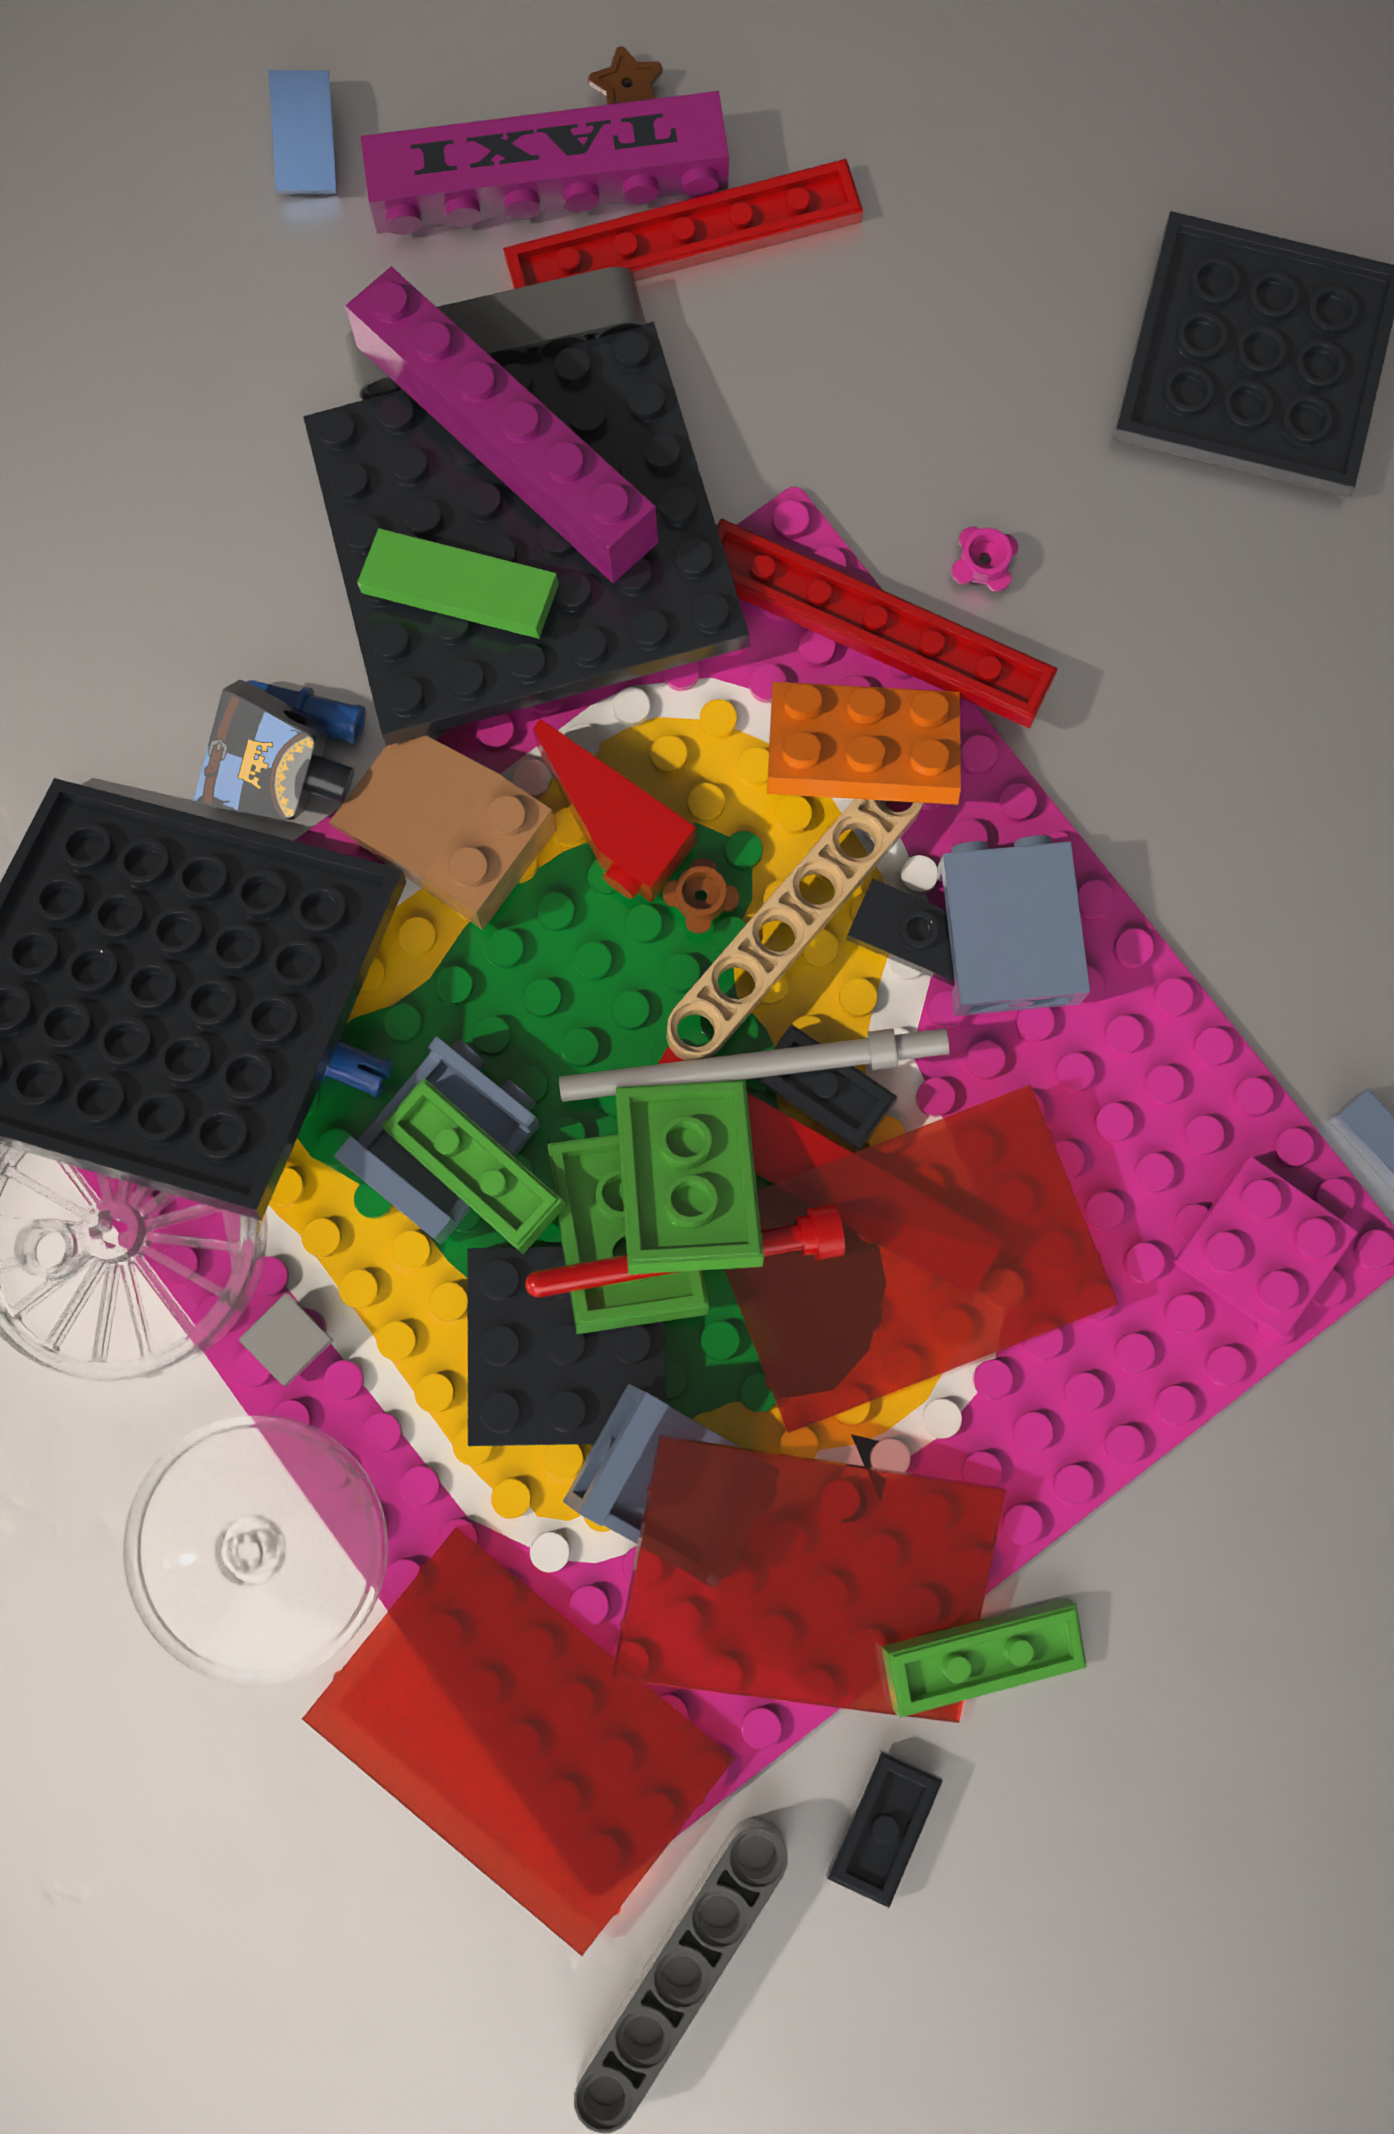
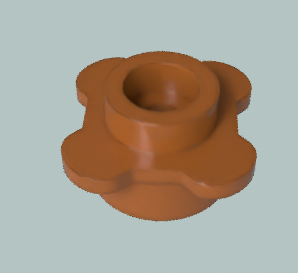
(700, 877)

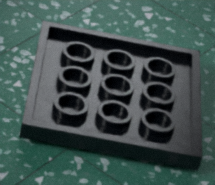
(1259, 354)

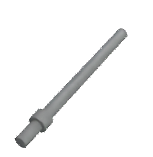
(880, 1049)

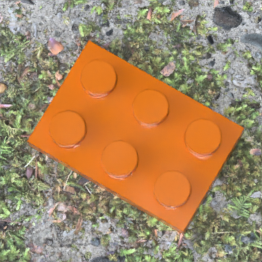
(864, 743)

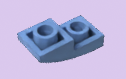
(302, 132)

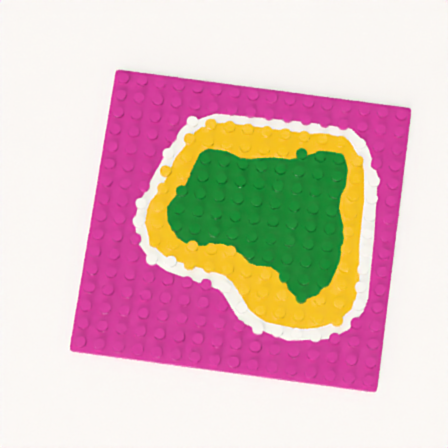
(570, 978)

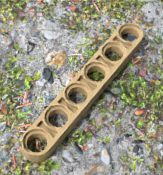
(791, 908)

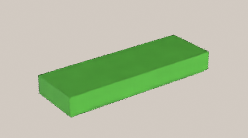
(458, 583)
(473, 1165)
(984, 1657)

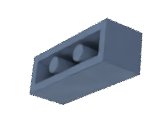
(1369, 1131)

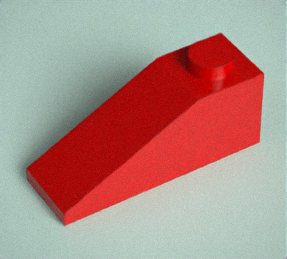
(625, 827)

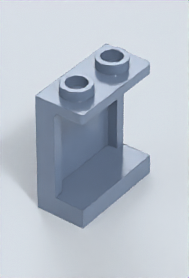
(1014, 926)
(402, 1178)
(620, 1465)

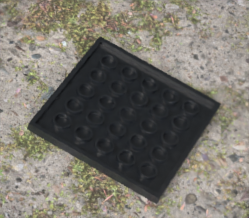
(405, 473)
(175, 991)

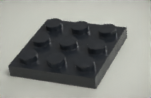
(532, 1370)

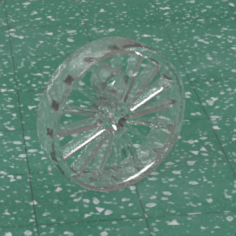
(85, 1246)

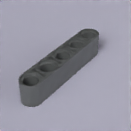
(529, 320)
(668, 2004)

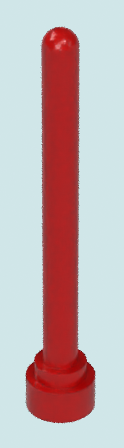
(815, 1234)

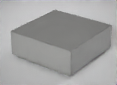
(286, 1340)

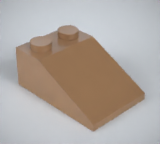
(447, 825)

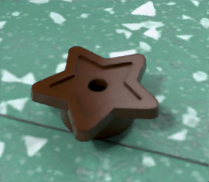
(623, 68)

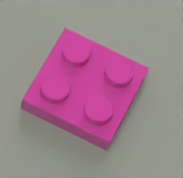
(1265, 1247)

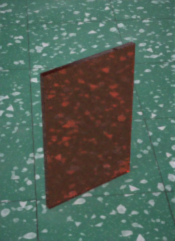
(950, 1254)
(796, 1573)
(518, 1740)

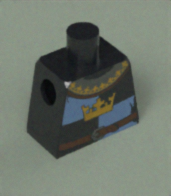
(267, 757)

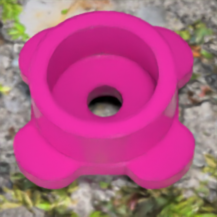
(987, 542)

